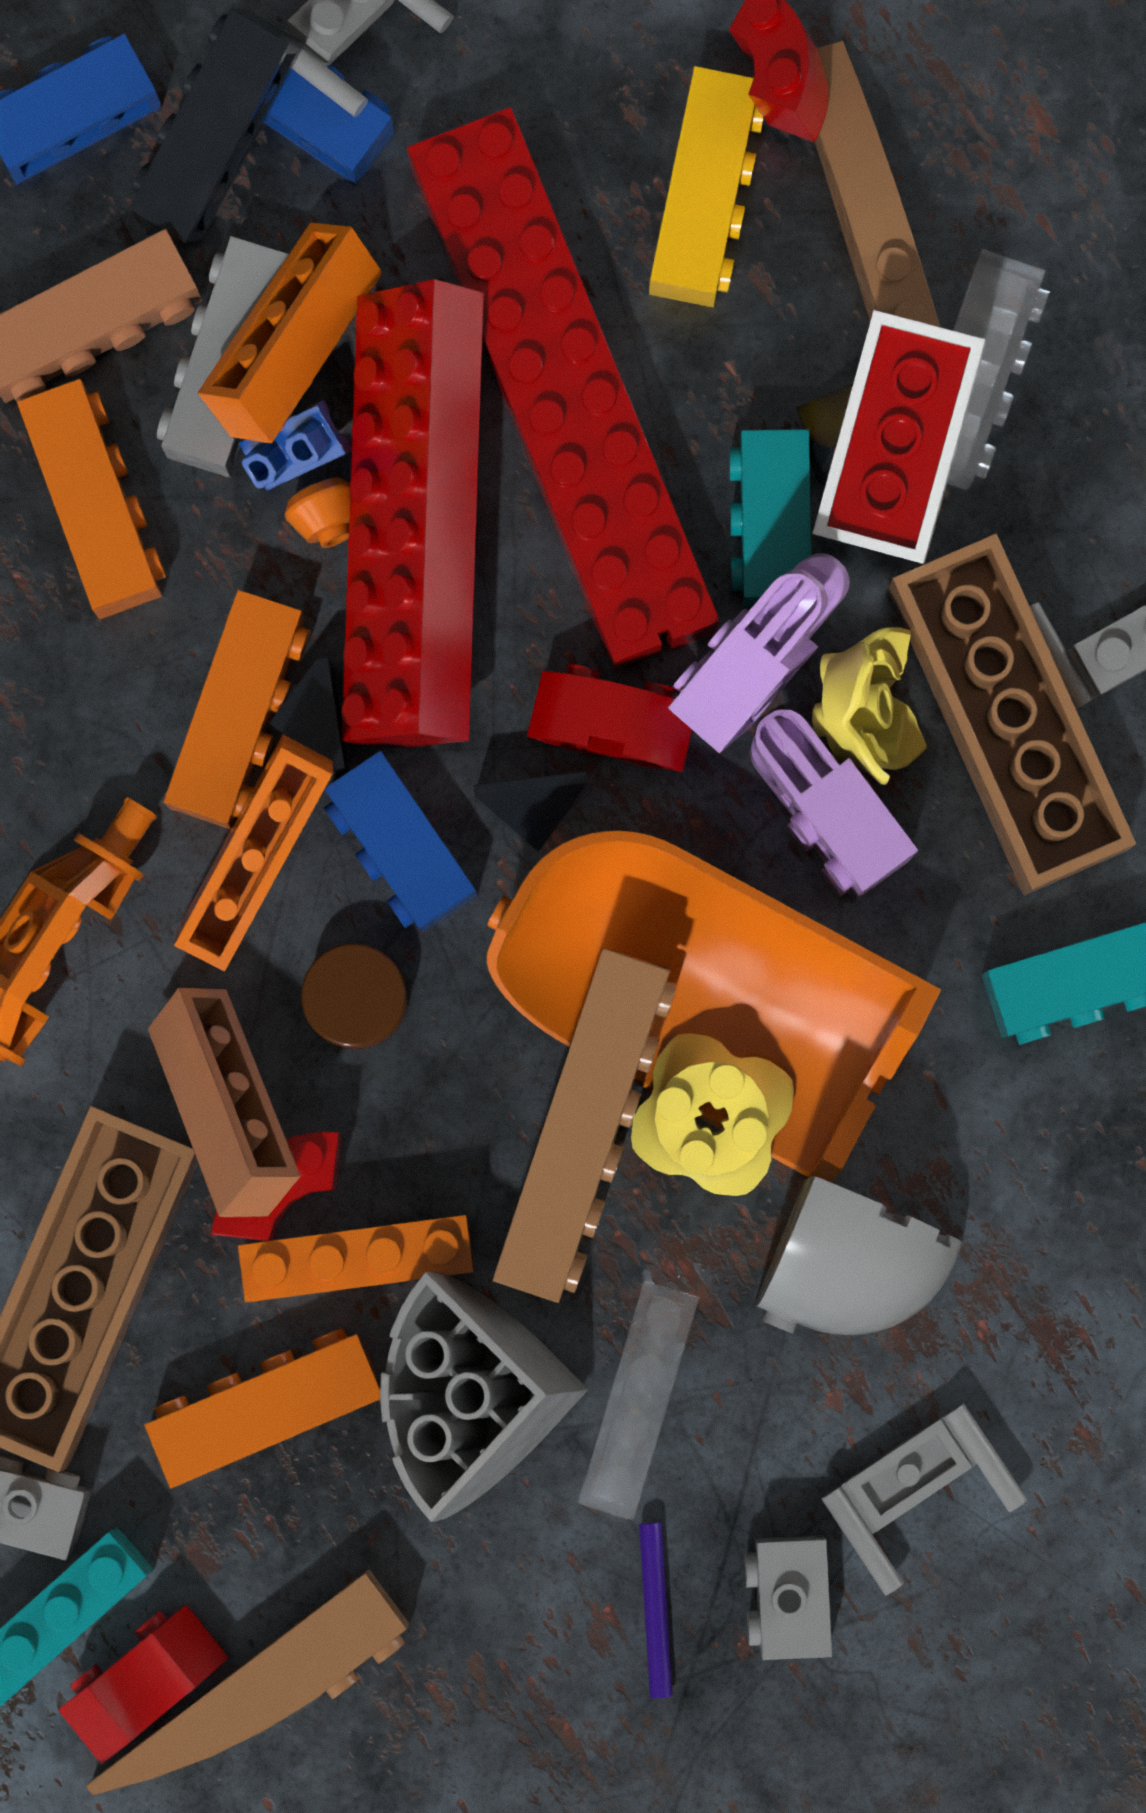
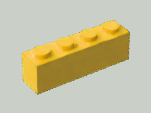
(704, 189)

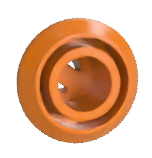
(321, 512)

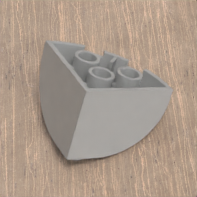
(852, 1264)
(466, 1394)

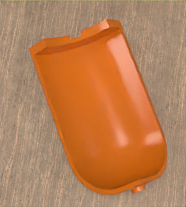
(743, 973)

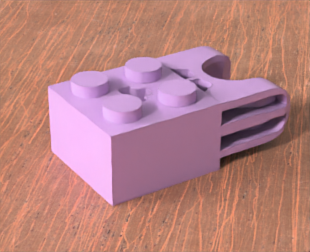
(759, 652)
(829, 806)

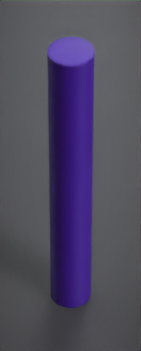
(655, 1610)

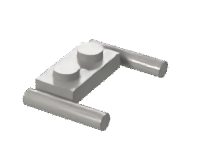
(333, 26)
(1099, 660)
(910, 1476)

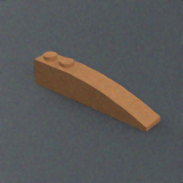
(869, 199)
(271, 1685)

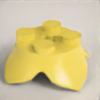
(859, 710)
(701, 1071)

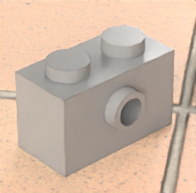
(40, 1510)
(790, 1597)

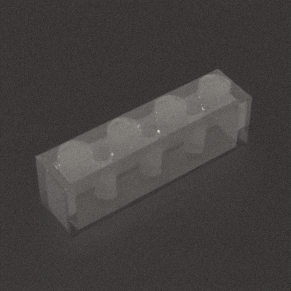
(997, 309)
(638, 1400)

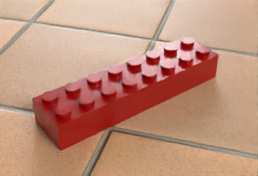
(412, 516)

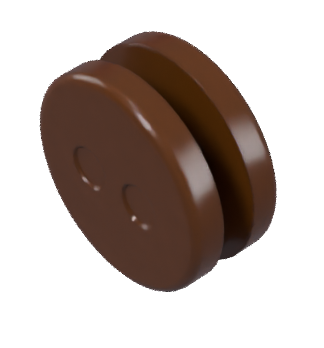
(354, 996)

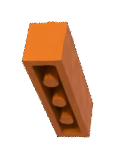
(290, 332)
(90, 498)
(236, 709)
(254, 853)
(355, 1258)
(265, 1409)

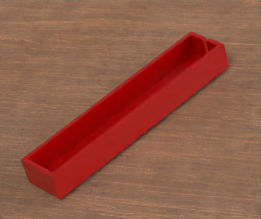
(563, 390)

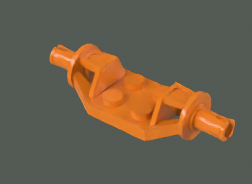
(49, 914)

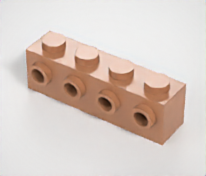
(92, 314)
(223, 1103)

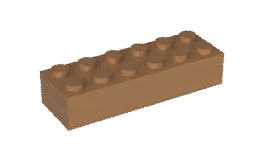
(1010, 714)
(582, 1124)
(85, 1281)

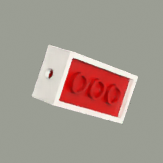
(899, 436)

